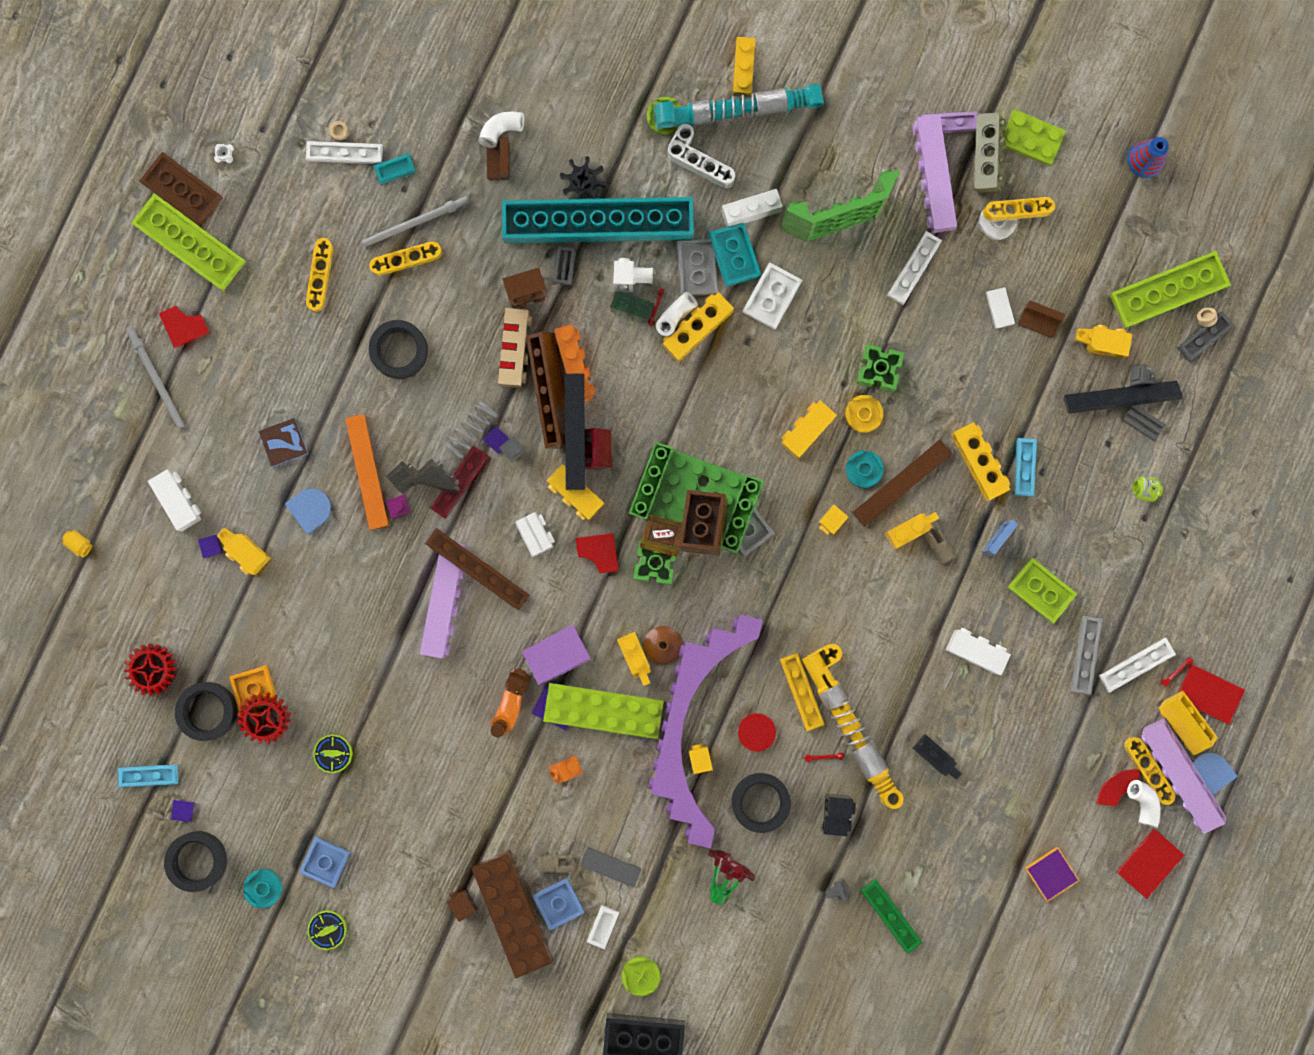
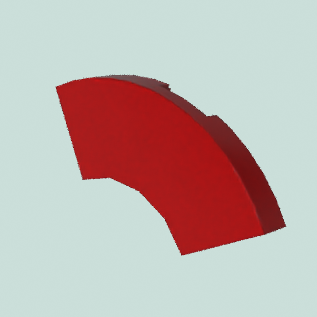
(1116, 787)

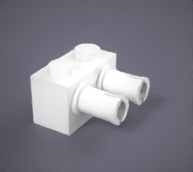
(627, 274)

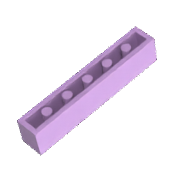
(935, 173)
(442, 609)
(1184, 776)

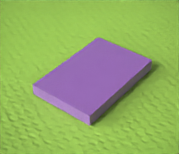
(556, 655)

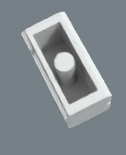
(534, 534)

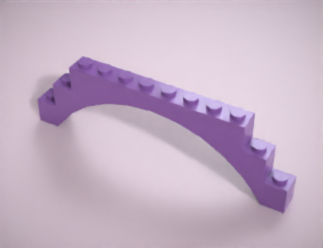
(669, 775)

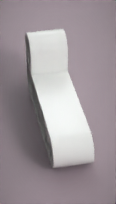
(703, 159)

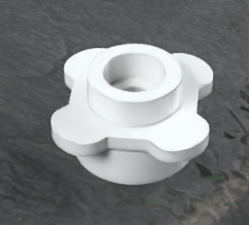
(219, 149)

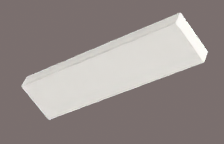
(344, 152)
(914, 268)
(1137, 665)

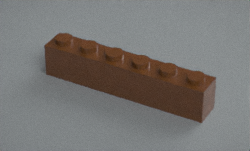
(548, 387)

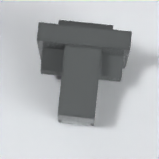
(1141, 375)
(512, 449)
(840, 890)

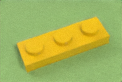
(743, 66)

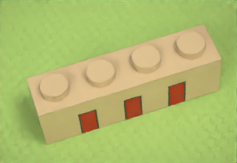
(514, 348)

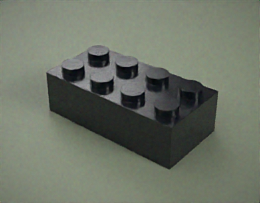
(643, 1035)

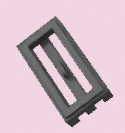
(555, 278)
(1161, 425)

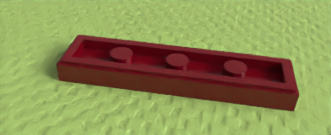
(465, 475)

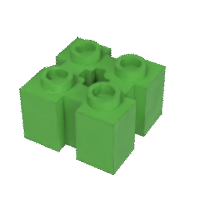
(890, 363)
(645, 570)

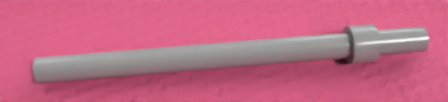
(448, 207)
(138, 345)

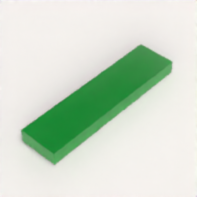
(891, 916)

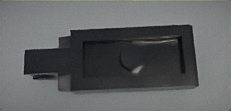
(936, 756)

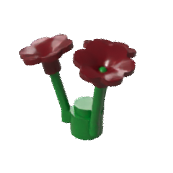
(732, 870)

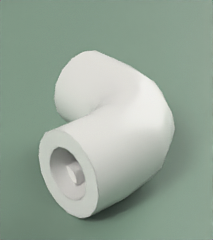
(497, 125)
(675, 314)
(1148, 802)

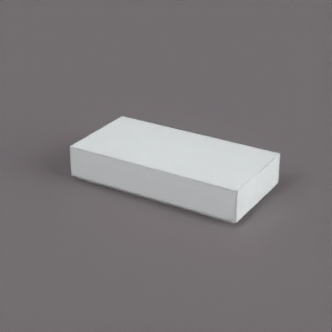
(1000, 308)
(602, 927)

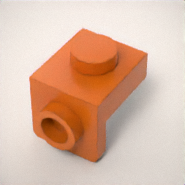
(565, 770)

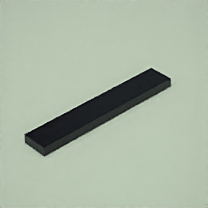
(1122, 397)
(575, 431)

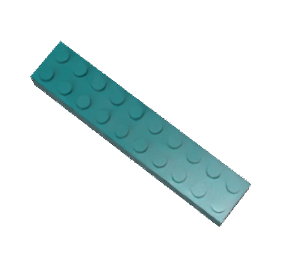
(597, 220)

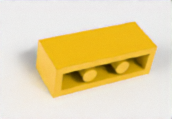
(807, 429)
(583, 500)
(1188, 723)

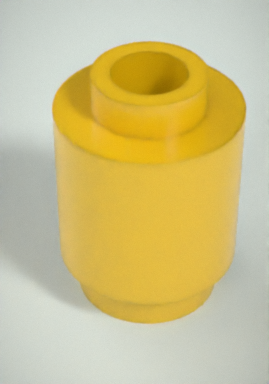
(76, 543)

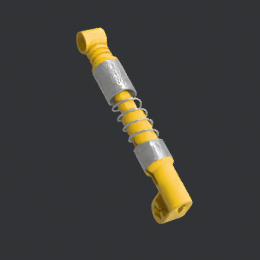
(864, 752)

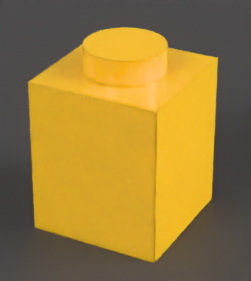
(832, 520)
(700, 759)

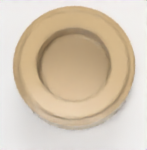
(338, 130)
(1207, 317)

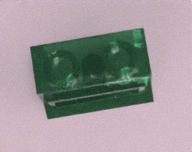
(631, 305)

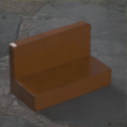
(499, 160)
(1040, 319)

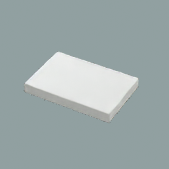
(772, 296)

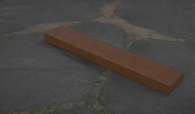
(902, 483)
(477, 569)

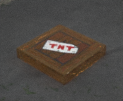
(661, 535)

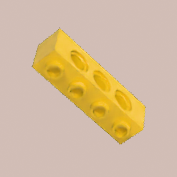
(679, 350)
(961, 438)

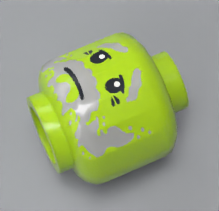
(1147, 488)

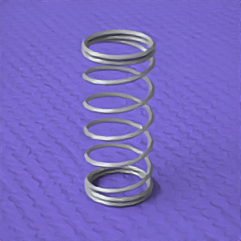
(484, 407)

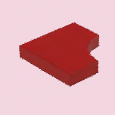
(182, 327)
(599, 550)

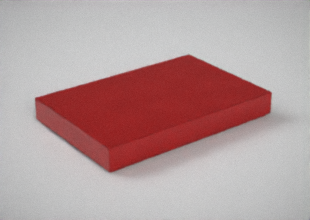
(1211, 694)
(1150, 863)

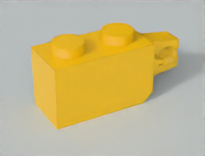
(1105, 341)
(910, 529)
(244, 551)
(635, 657)

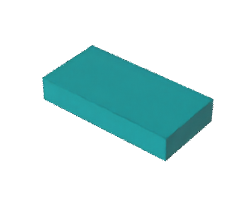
(394, 168)

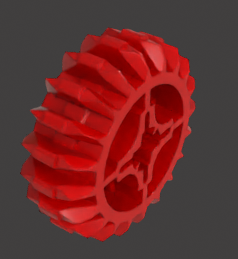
(151, 662)
(271, 721)

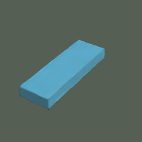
(1025, 467)
(148, 775)

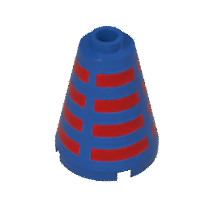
(1148, 157)

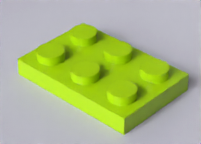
(1032, 137)
(1042, 590)

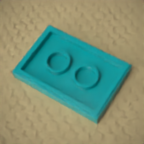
(734, 254)

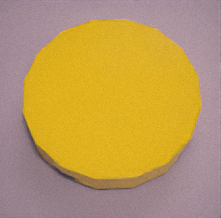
(864, 413)

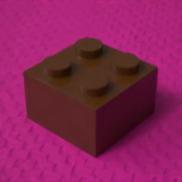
(525, 288)

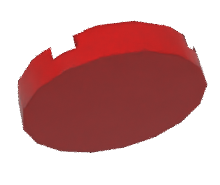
(756, 732)

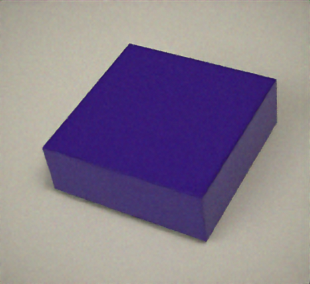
(496, 439)
(210, 546)
(182, 810)

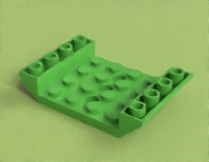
(821, 223)
(673, 473)

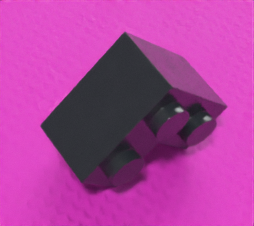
(837, 812)

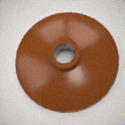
(652, 647)

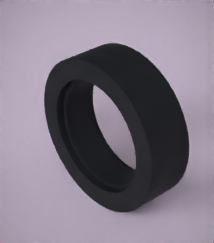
(398, 326)
(182, 716)
(781, 815)
(171, 861)

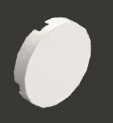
(997, 229)

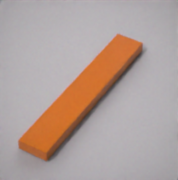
(367, 472)

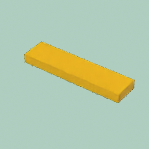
(802, 692)

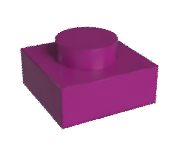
(398, 506)

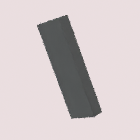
(1204, 337)
(610, 867)

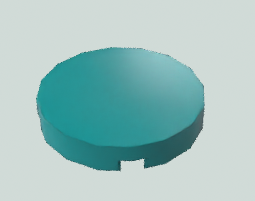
(864, 469)
(262, 888)

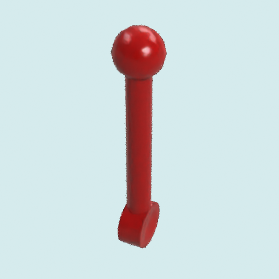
(651, 322)
(1165, 682)
(808, 758)

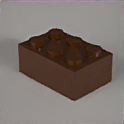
(703, 522)

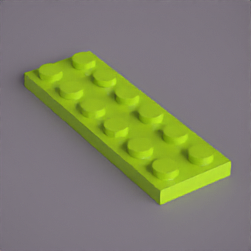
(188, 242)
(1170, 289)
(603, 711)

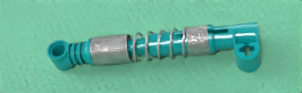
(762, 103)

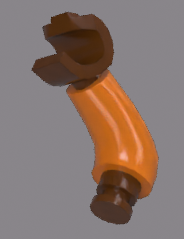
(509, 708)

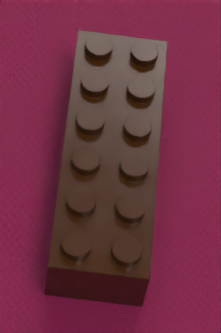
(512, 914)

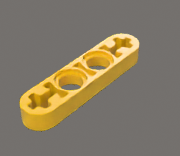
(1018, 206)
(405, 256)
(322, 275)
(1152, 769)

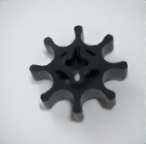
(578, 174)

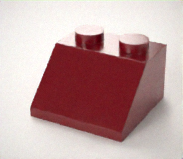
(598, 449)

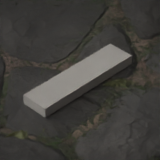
(1086, 655)

